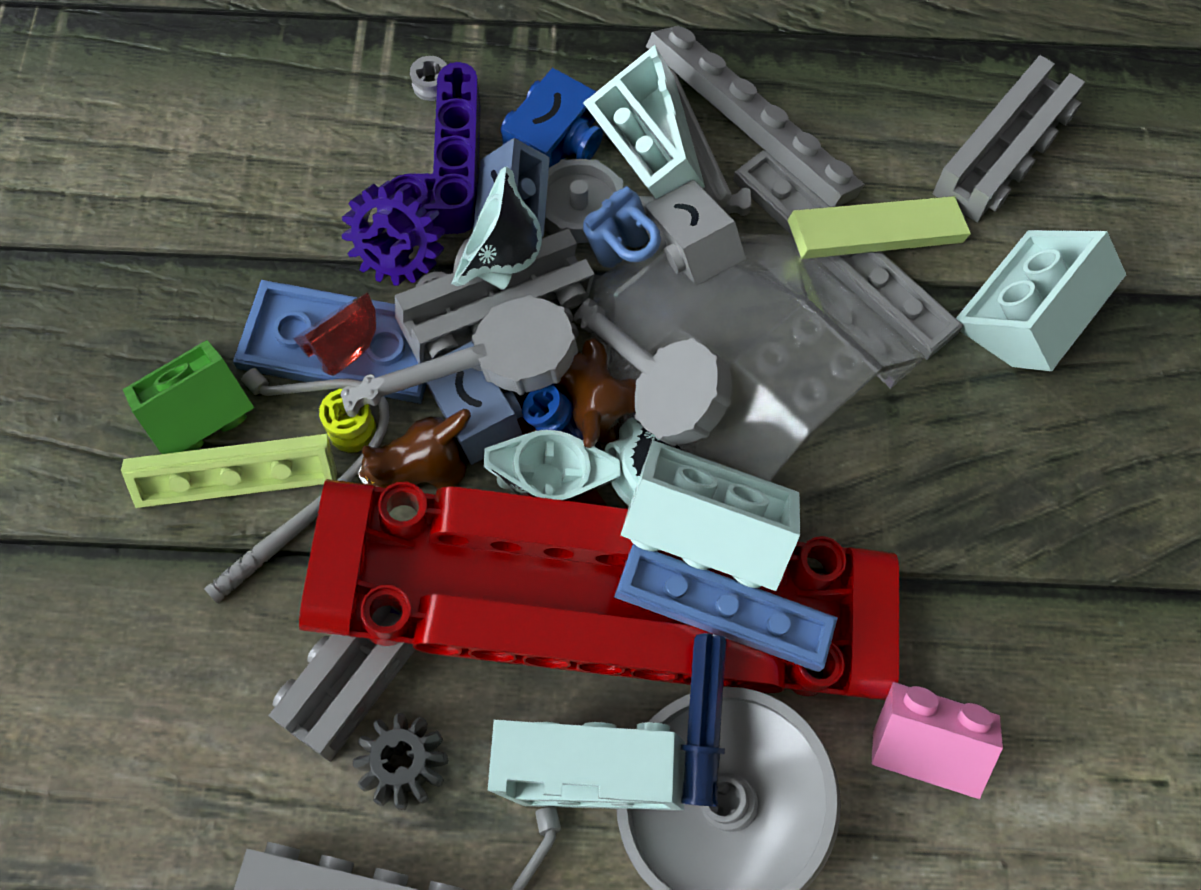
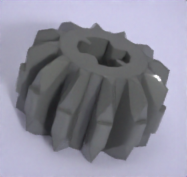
(403, 780)

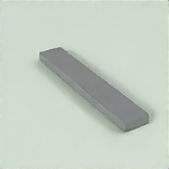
(868, 274)

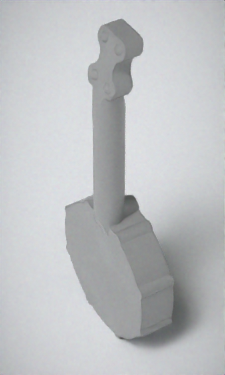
(582, 185)
(516, 346)
(680, 387)

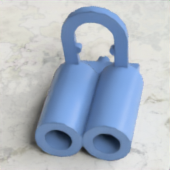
(618, 225)

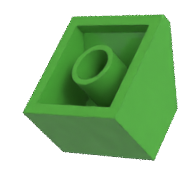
(188, 400)

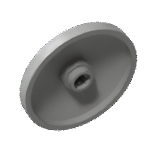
(772, 809)

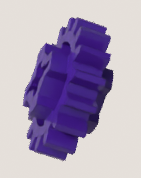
(395, 230)

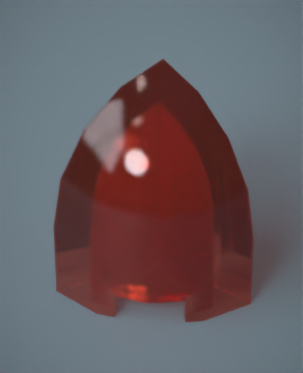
(341, 335)

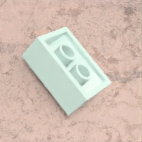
(1043, 296)
(713, 516)

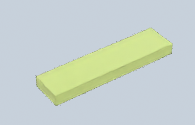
(878, 227)
(229, 470)

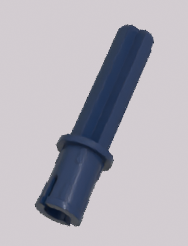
(704, 721)

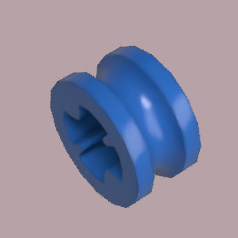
(582, 140)
(559, 409)

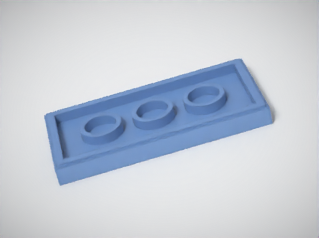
(287, 310)

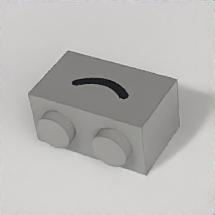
(695, 233)

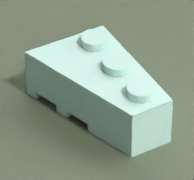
(648, 124)
(587, 765)

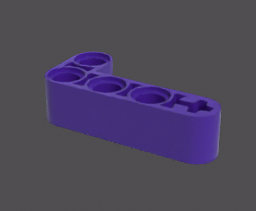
(455, 144)

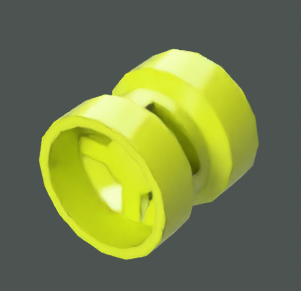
(346, 432)

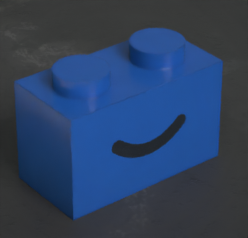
(548, 114)

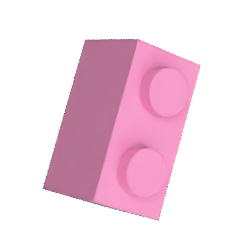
(937, 740)

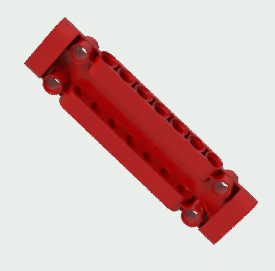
(539, 587)

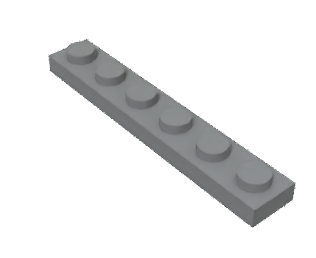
(756, 117)

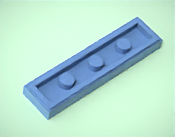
(727, 608)

